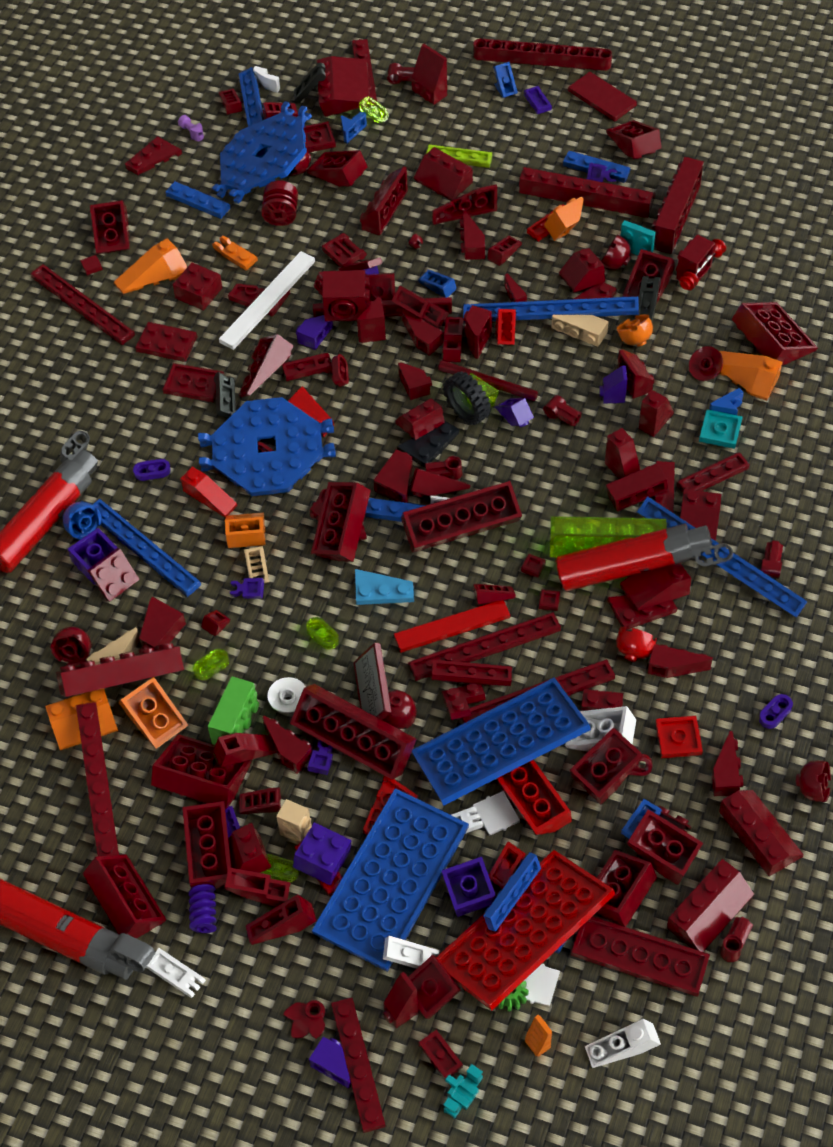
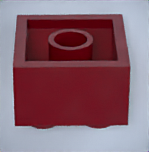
(583, 270)
(477, 329)
(638, 379)
(421, 419)
(248, 850)

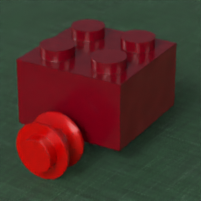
(697, 260)

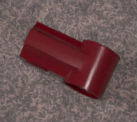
(397, 73)
(558, 408)
(449, 468)
(772, 562)
(736, 938)

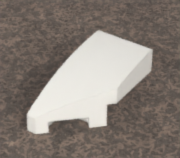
(268, 81)

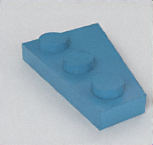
(381, 589)

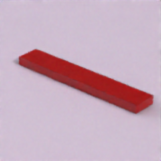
(451, 625)

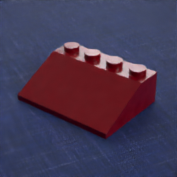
(344, 84)
(773, 331)
(194, 772)

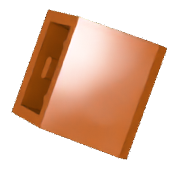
(564, 218)
(245, 530)

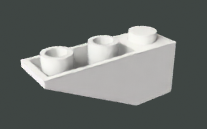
(623, 1043)

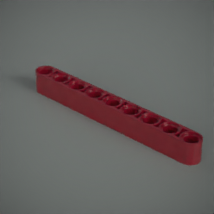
(542, 54)

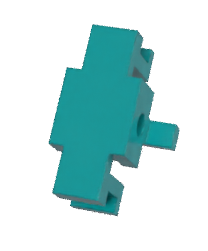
(462, 1091)

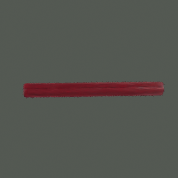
(493, 381)

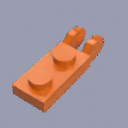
(235, 253)

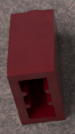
(654, 413)
(621, 454)
(395, 477)
(160, 624)

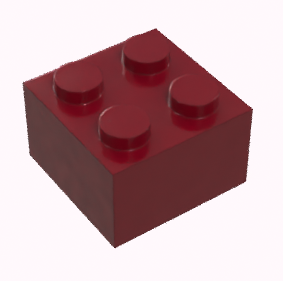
(197, 286)

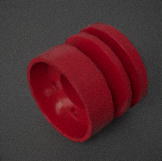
(279, 203)

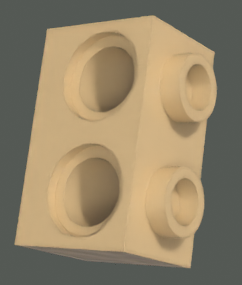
(293, 821)

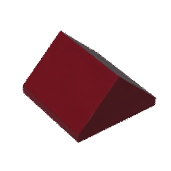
(372, 323)

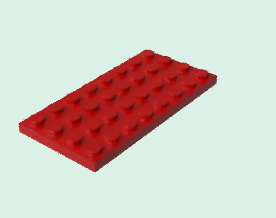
(543, 918)

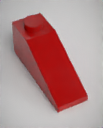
(207, 492)

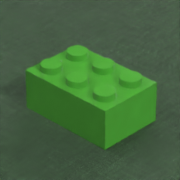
(234, 709)

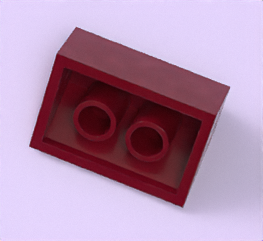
(444, 174)
(631, 882)

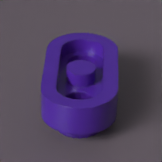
(151, 469)
(774, 712)

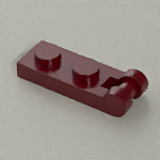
(307, 366)

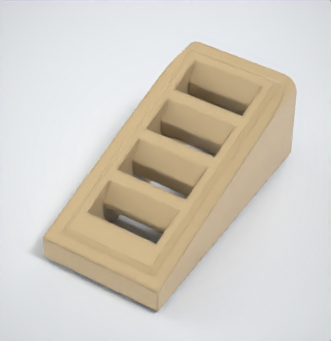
(253, 552)

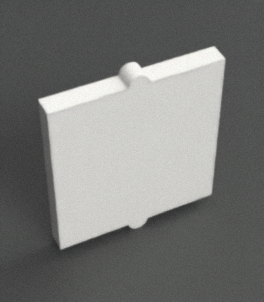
(496, 813)
(542, 985)

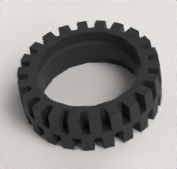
(469, 413)

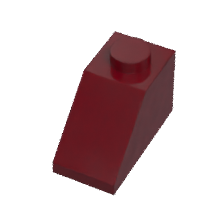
(414, 381)

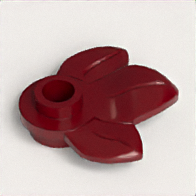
(304, 1021)

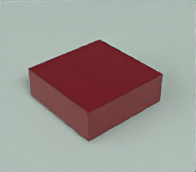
(91, 265)
(533, 565)
(549, 600)

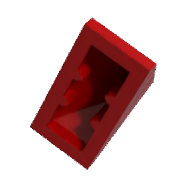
(505, 326)

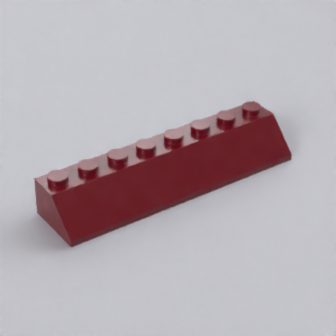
(594, 193)

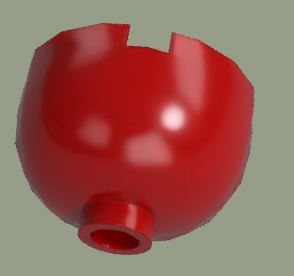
(635, 643)

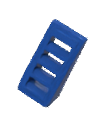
(438, 283)

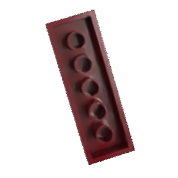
(677, 204)
(461, 516)
(118, 671)
(353, 731)

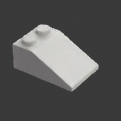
(601, 722)

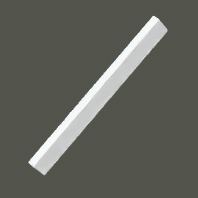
(266, 300)

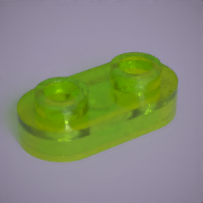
(373, 108)
(324, 633)
(210, 664)
(280, 867)

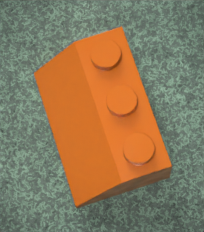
(65, 720)

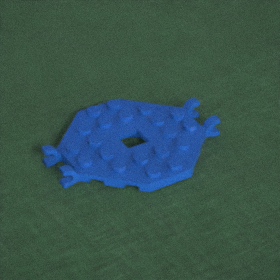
(244, 170)
(269, 472)

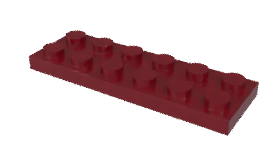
(641, 955)

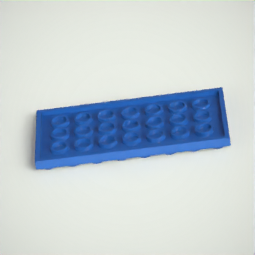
(500, 740)
(390, 877)

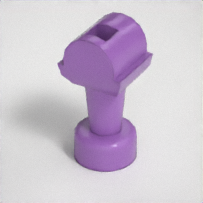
(196, 131)

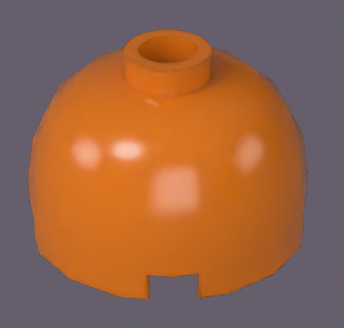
(636, 331)

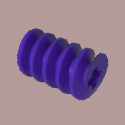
(201, 908)

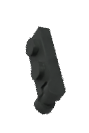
(309, 82)
(648, 296)
(225, 395)

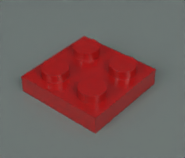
(679, 737)

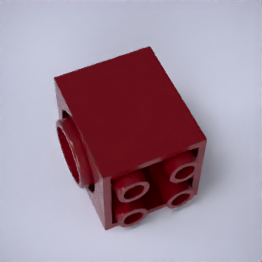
(345, 294)

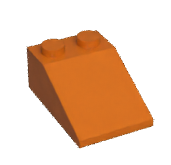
(153, 713)

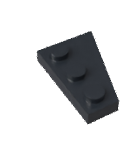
(430, 445)

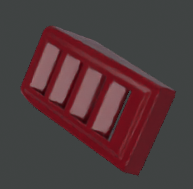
(230, 101)
(274, 108)
(502, 250)
(513, 290)
(492, 593)
(261, 808)

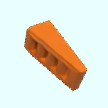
(539, 1036)

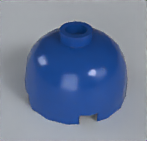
(81, 519)

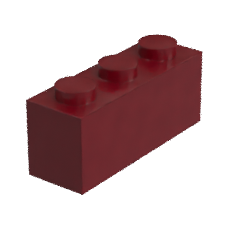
(637, 487)

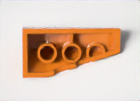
(157, 264)
(753, 372)

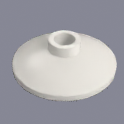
(281, 690)

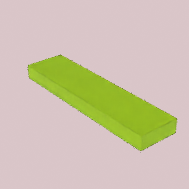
(466, 156)

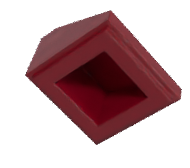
(214, 622)

